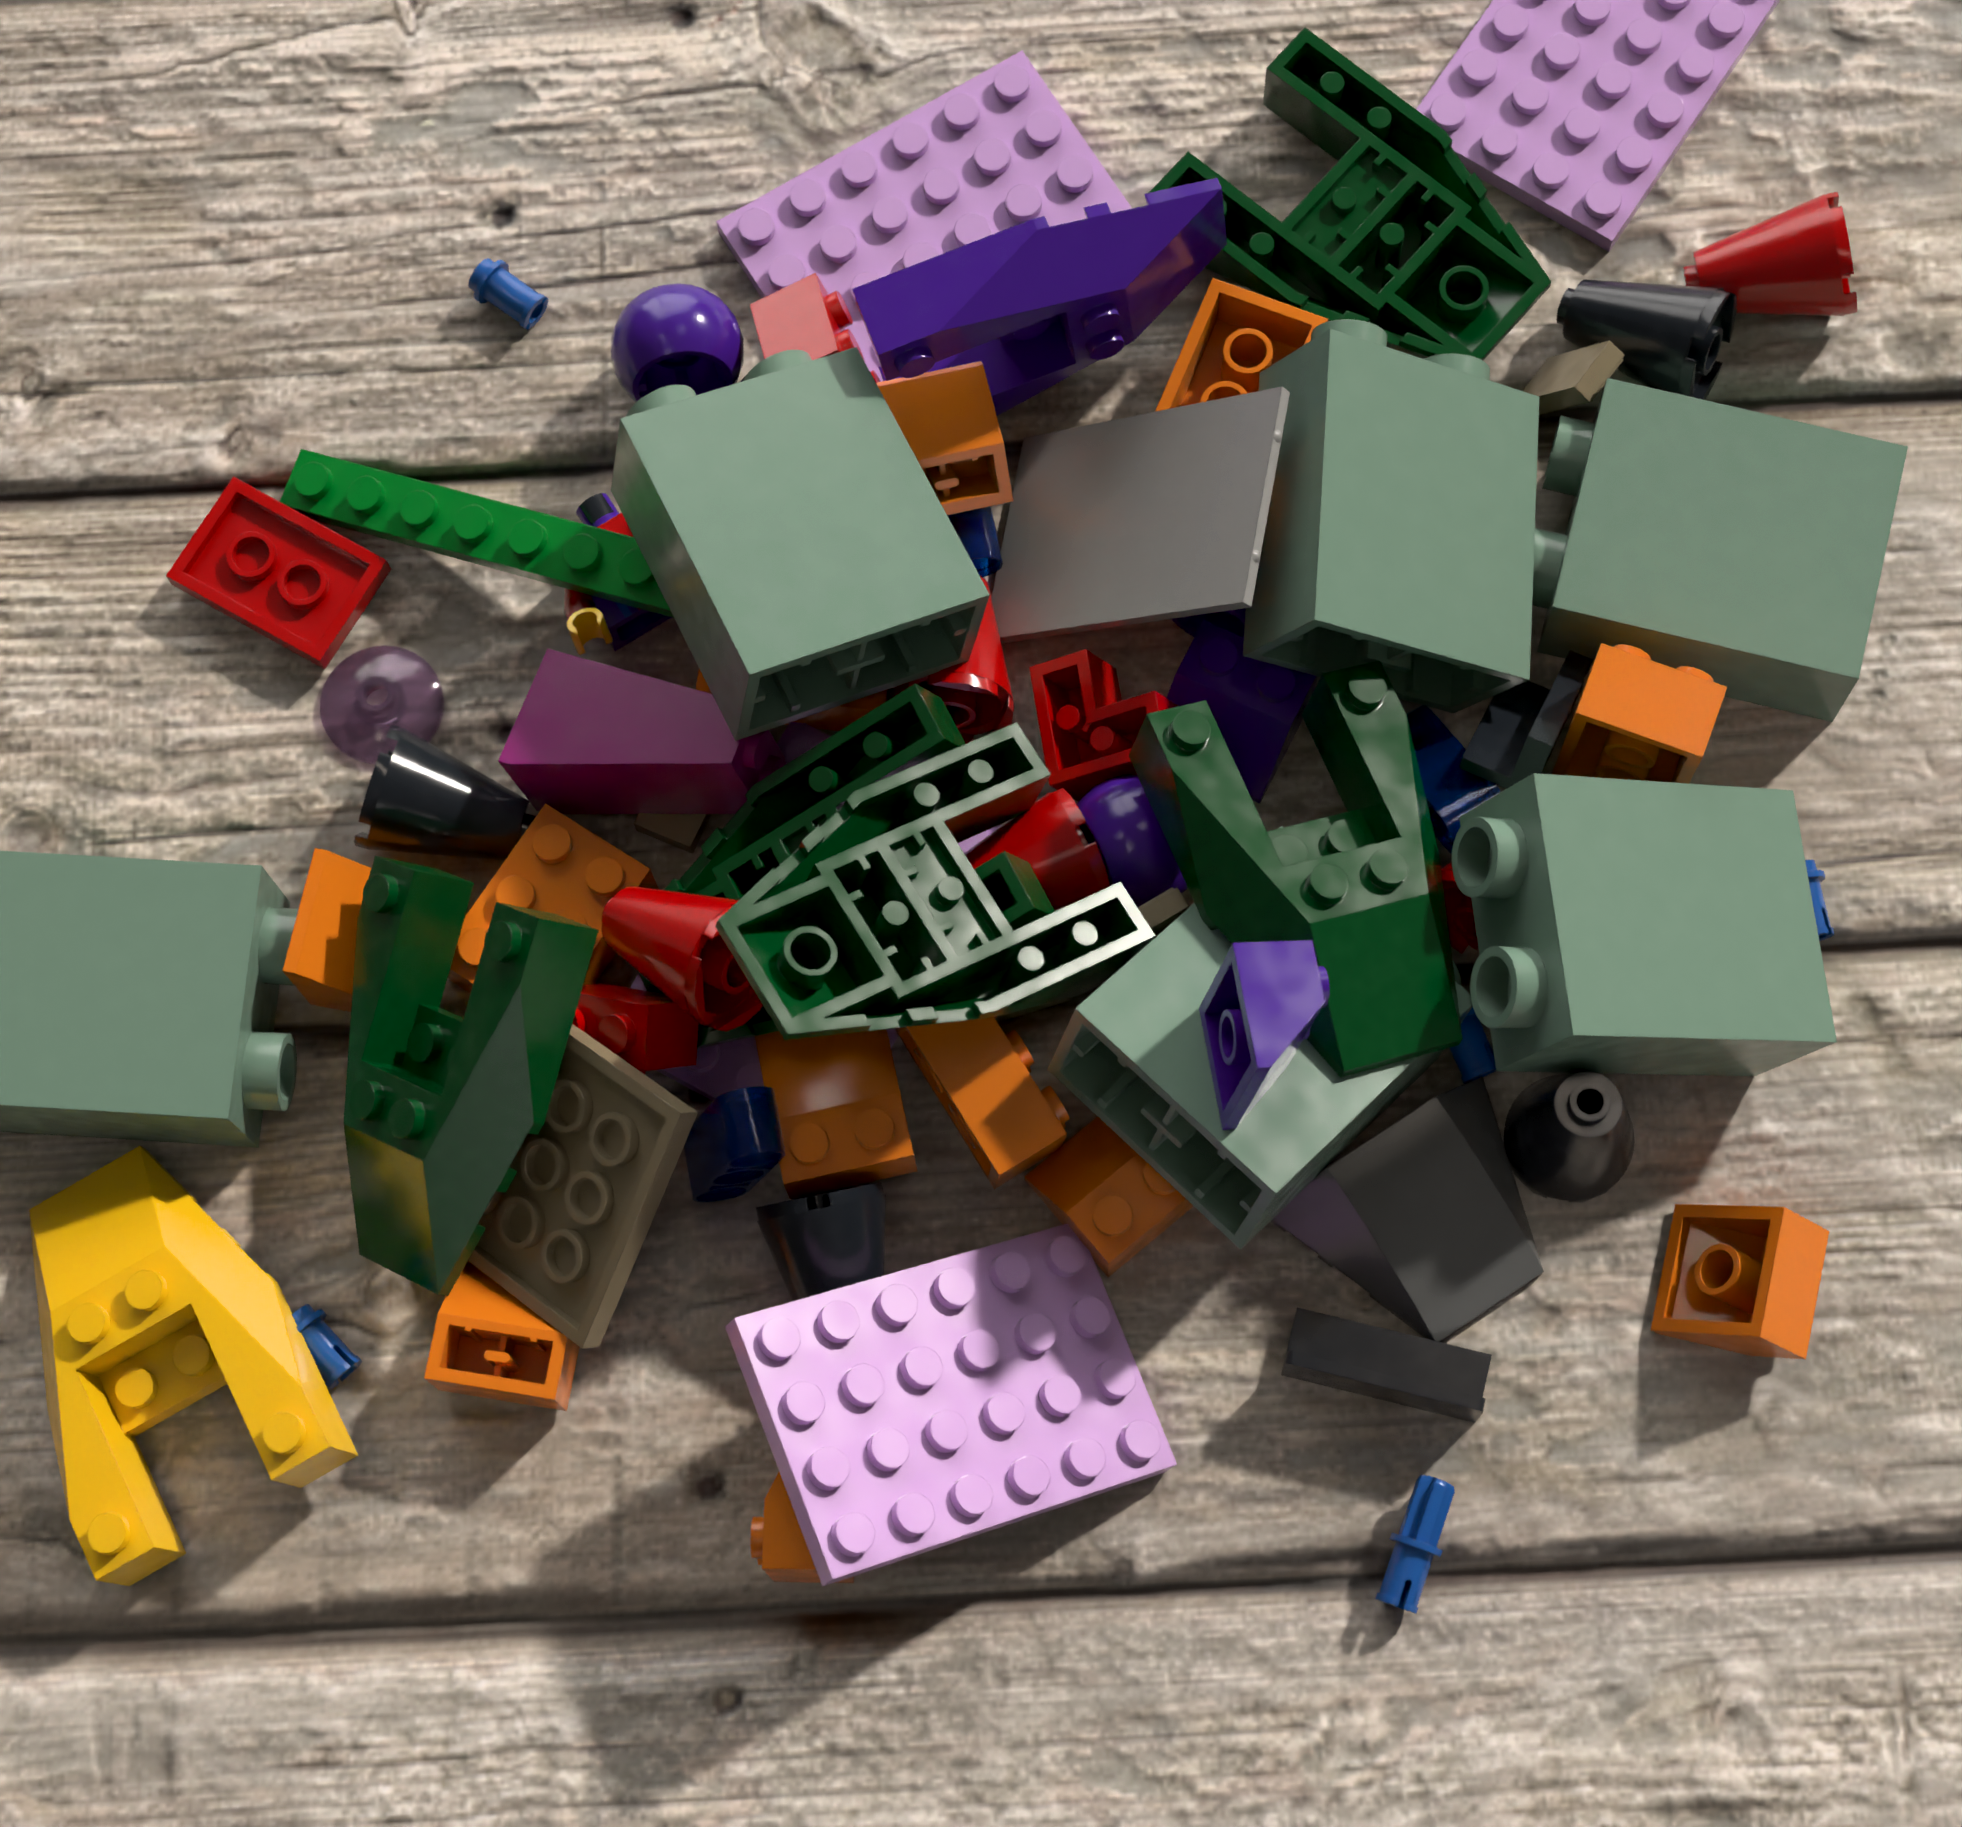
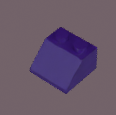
(1250, 699)
(1258, 1019)

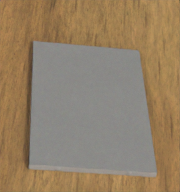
(1139, 518)

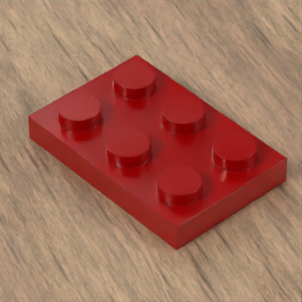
(279, 572)

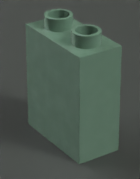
(1399, 520)
(795, 538)
(1718, 544)
(1642, 928)
(142, 998)
(1146, 1072)

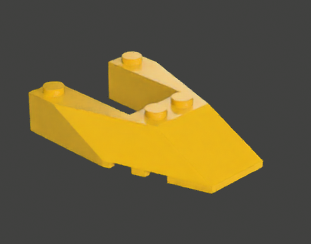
(138, 1321)

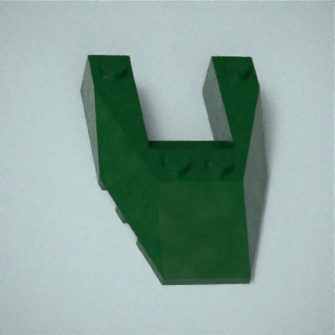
(1388, 231)
(814, 787)
(1349, 881)
(893, 925)
(443, 1096)

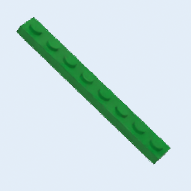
(473, 529)

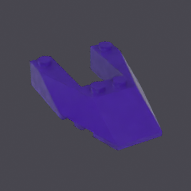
(1043, 296)

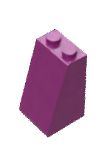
(629, 744)

